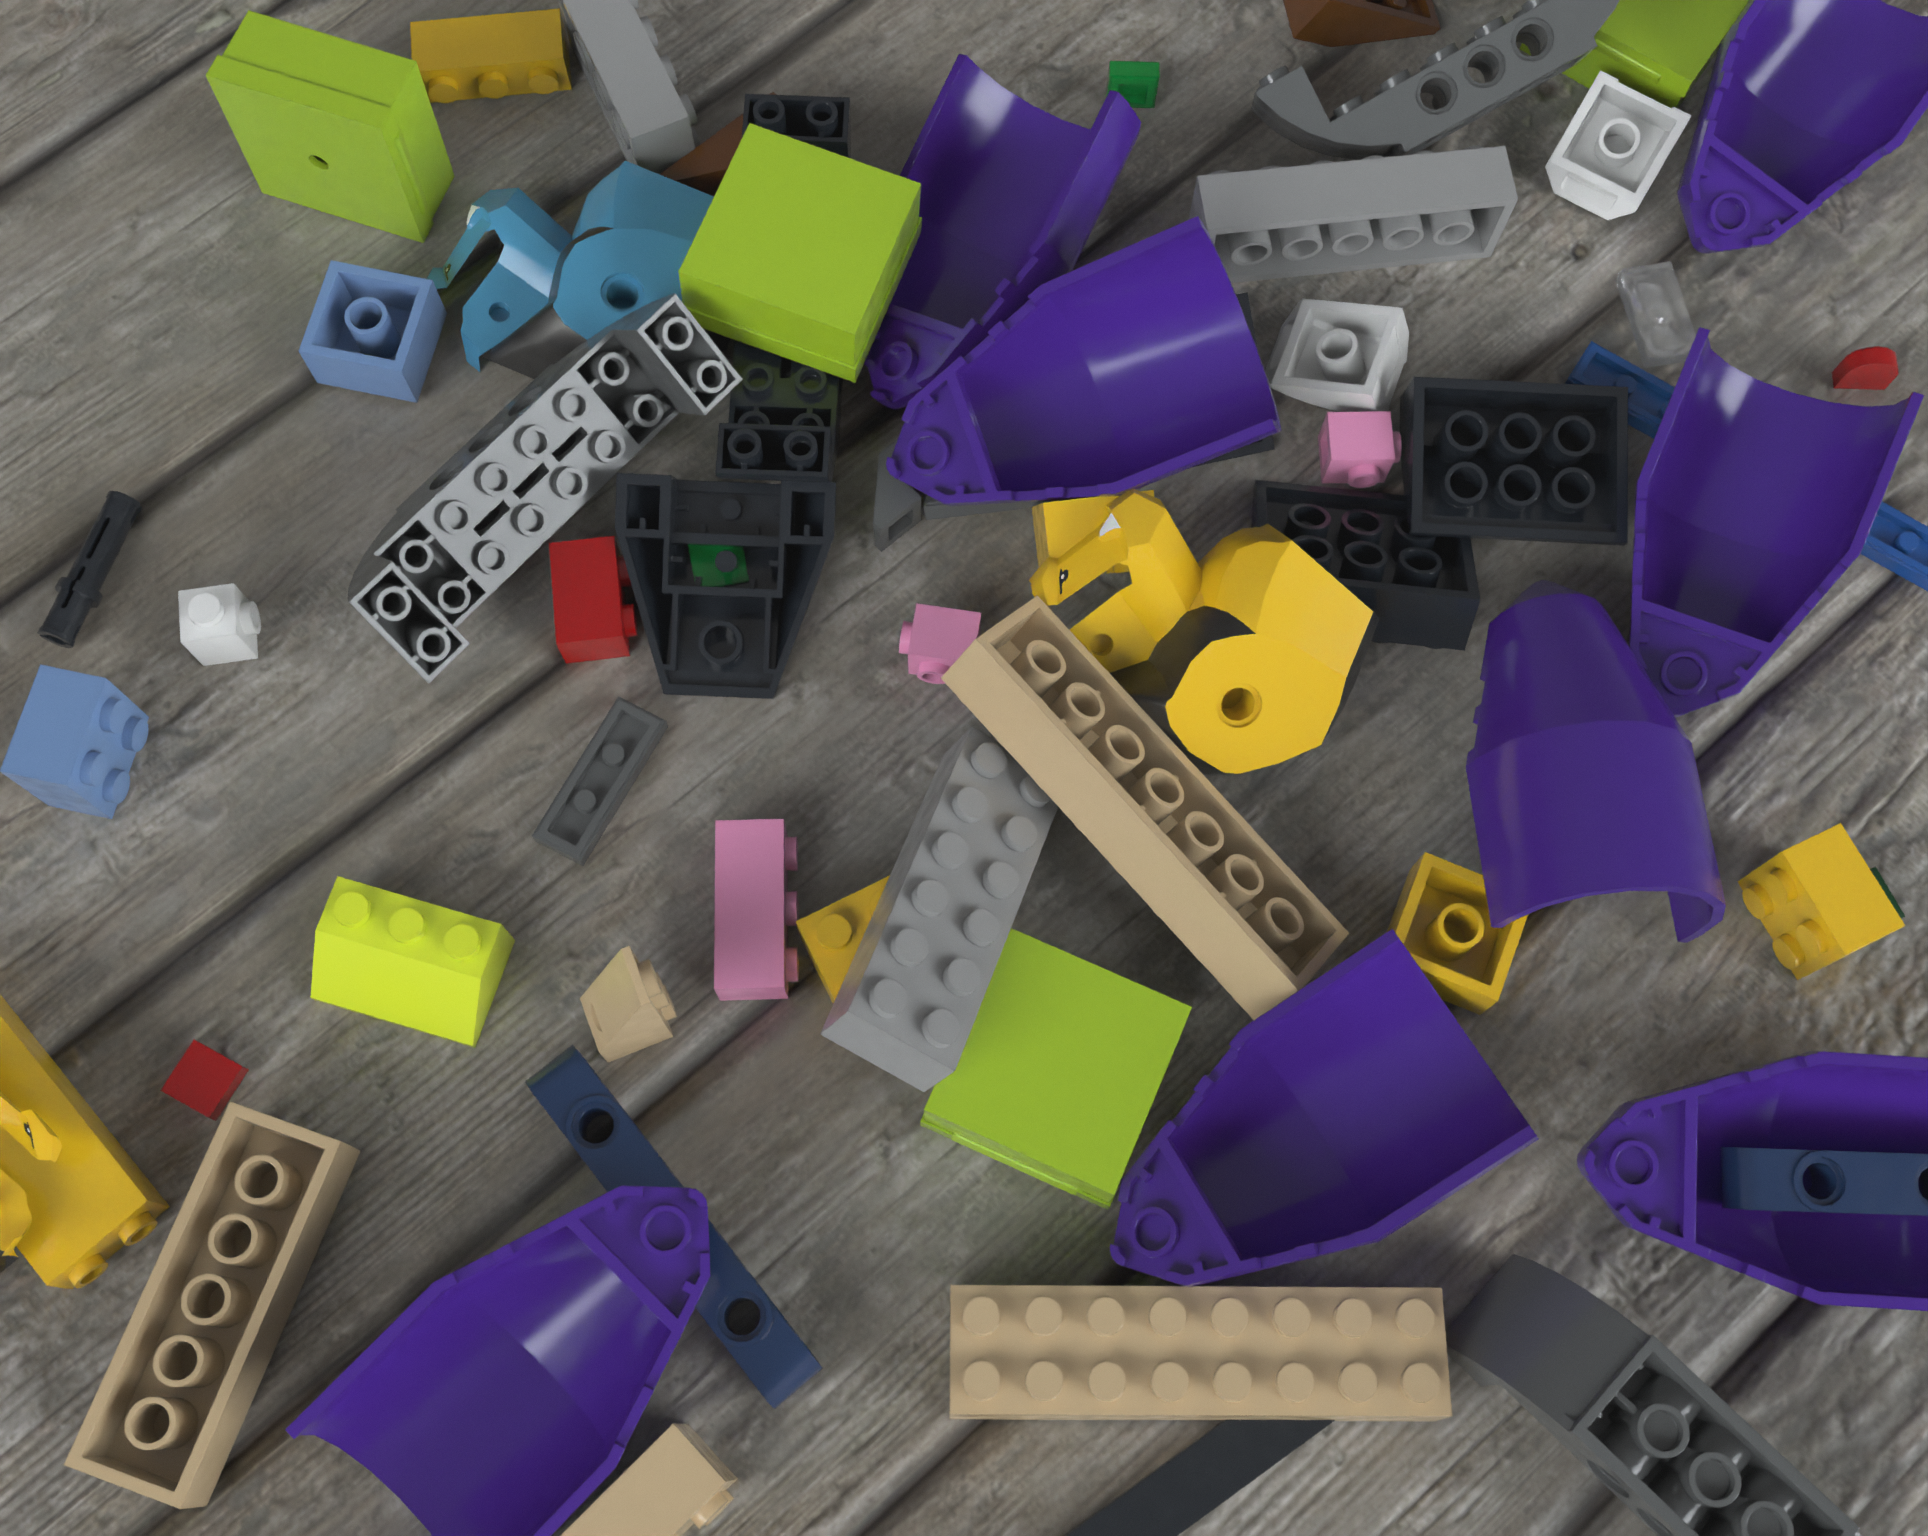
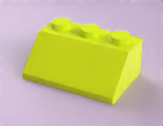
(408, 961)

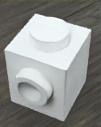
(218, 624)

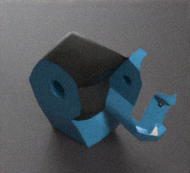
(563, 287)

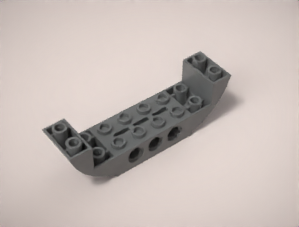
(1398, 121)
(531, 476)
(1632, 1411)

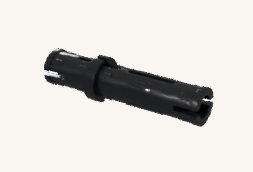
(82, 585)

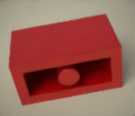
(591, 600)

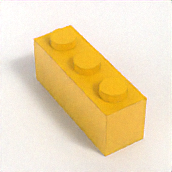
(492, 55)

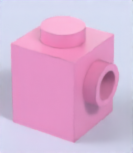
(1358, 448)
(937, 639)

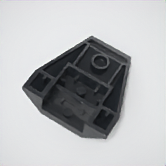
(737, 634)

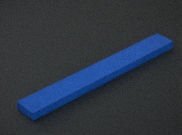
(1894, 538)

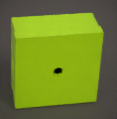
(1658, 45)
(333, 125)
(801, 252)
(1059, 1069)

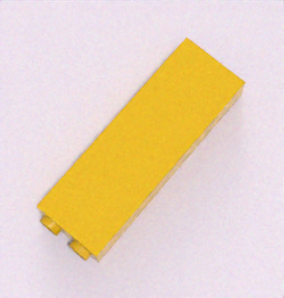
(94, 1191)

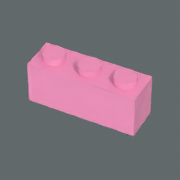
(754, 910)

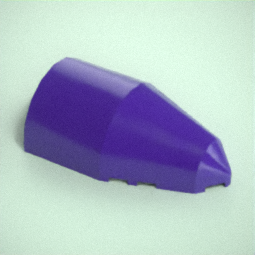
(1797, 113)
(1000, 213)
(1095, 384)
(1747, 521)
(1583, 770)
(1319, 1129)
(1663, 1173)
(525, 1368)

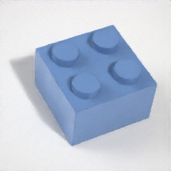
(373, 331)
(76, 742)

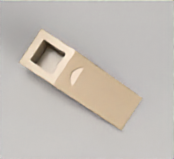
(627, 1007)

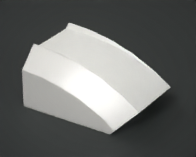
(1613, 148)
(1340, 355)

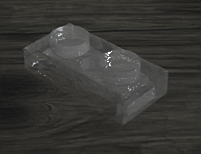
(1656, 313)

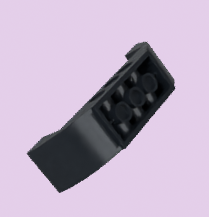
(783, 411)

